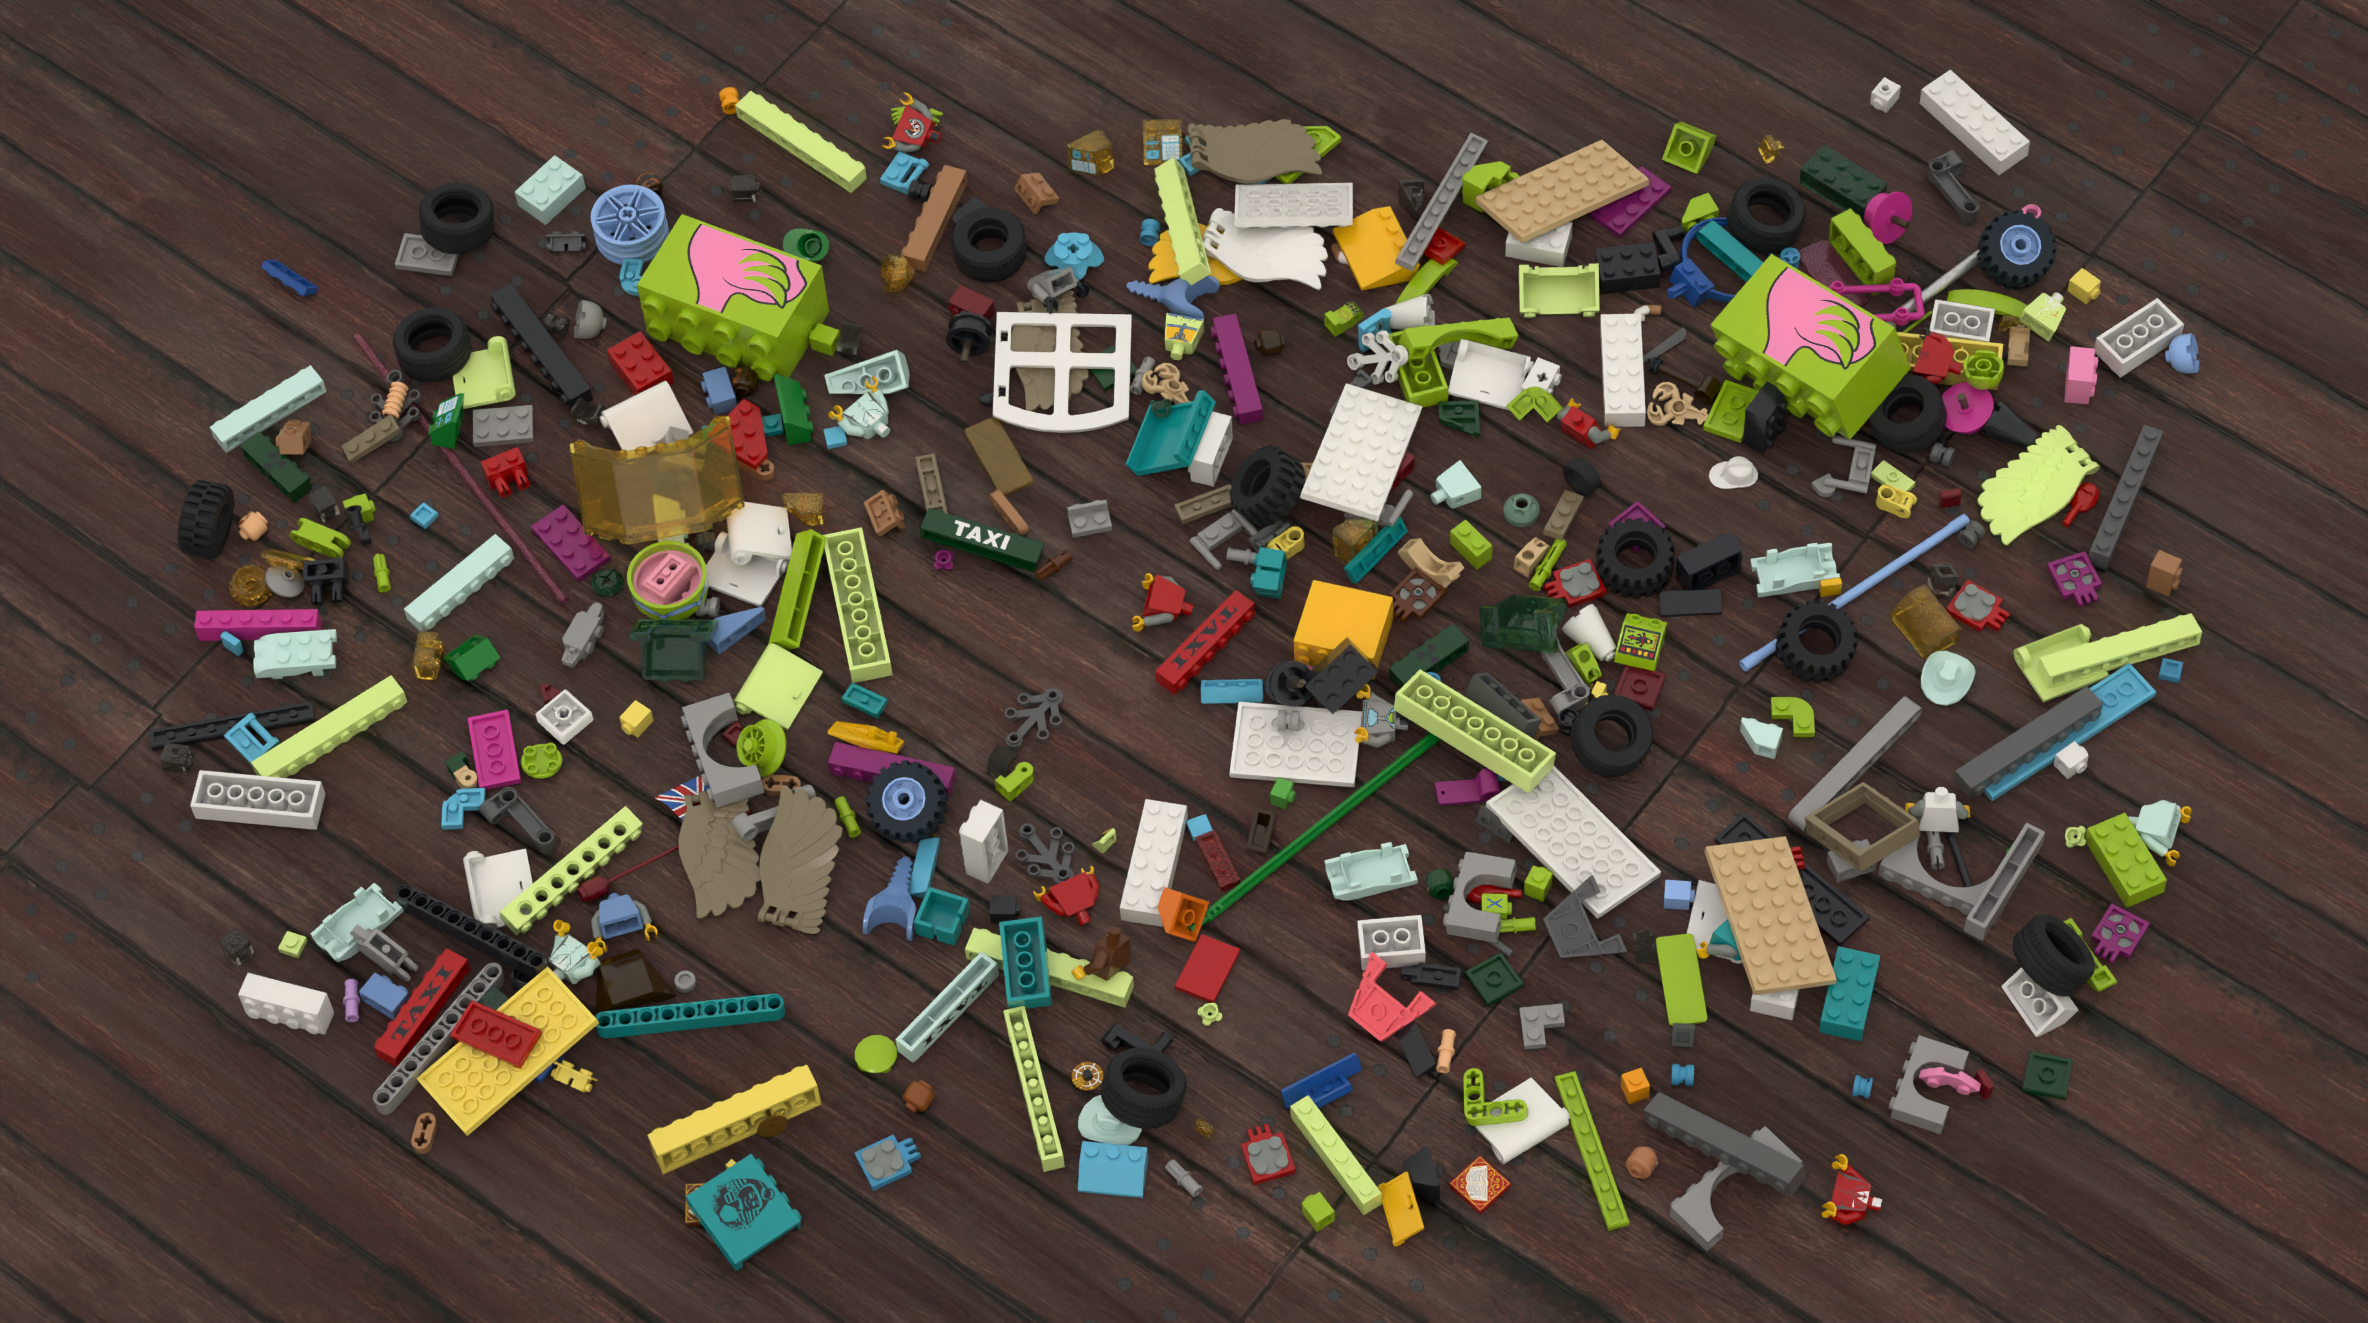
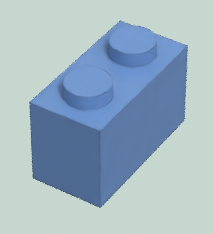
(719, 390)
(384, 995)

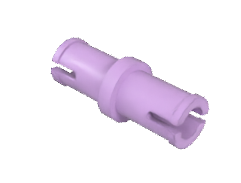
(351, 1000)

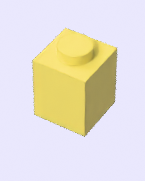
(2084, 286)
(636, 719)

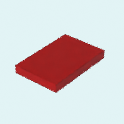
(1207, 969)

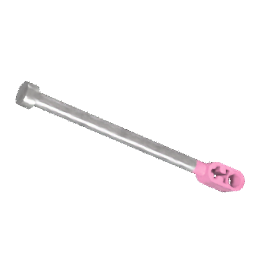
(1955, 273)

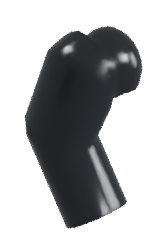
(987, 398)

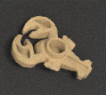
(1169, 387)
(1675, 407)

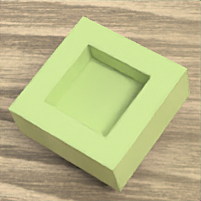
(292, 944)

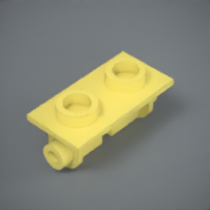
(581, 1078)

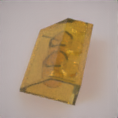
(1925, 622)

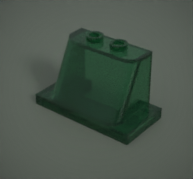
(1523, 623)
(674, 648)

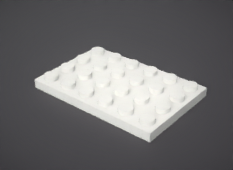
(1293, 205)
(1317, 754)

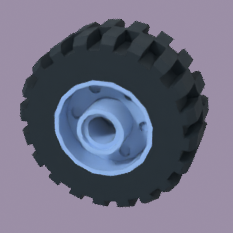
(2016, 249)
(891, 792)

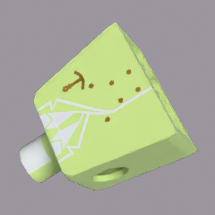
(2044, 314)

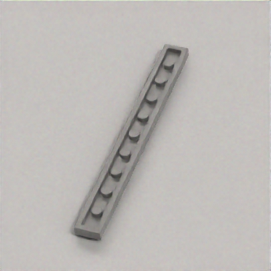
(1440, 202)

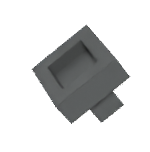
(1683, 1035)

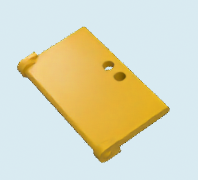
(1397, 1203)

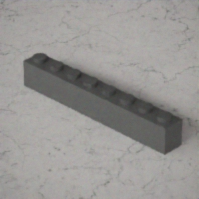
(2125, 497)
(2028, 742)
(1725, 1144)

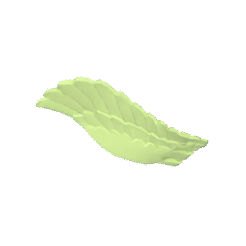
(2035, 484)

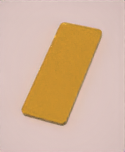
(998, 456)

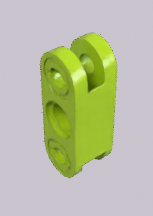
(320, 539)

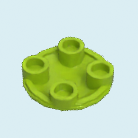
(541, 760)
(876, 1054)

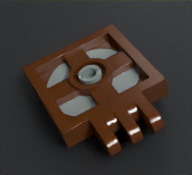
(1416, 595)

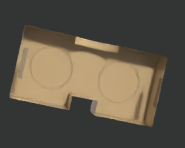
(2018, 346)

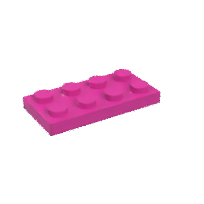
(494, 750)

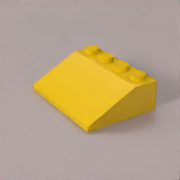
(1373, 247)

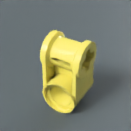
(1896, 500)
(1285, 543)

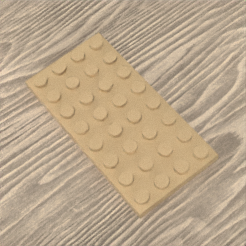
(1562, 191)
(1770, 915)

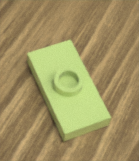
(1887, 474)

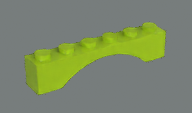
(1494, 332)

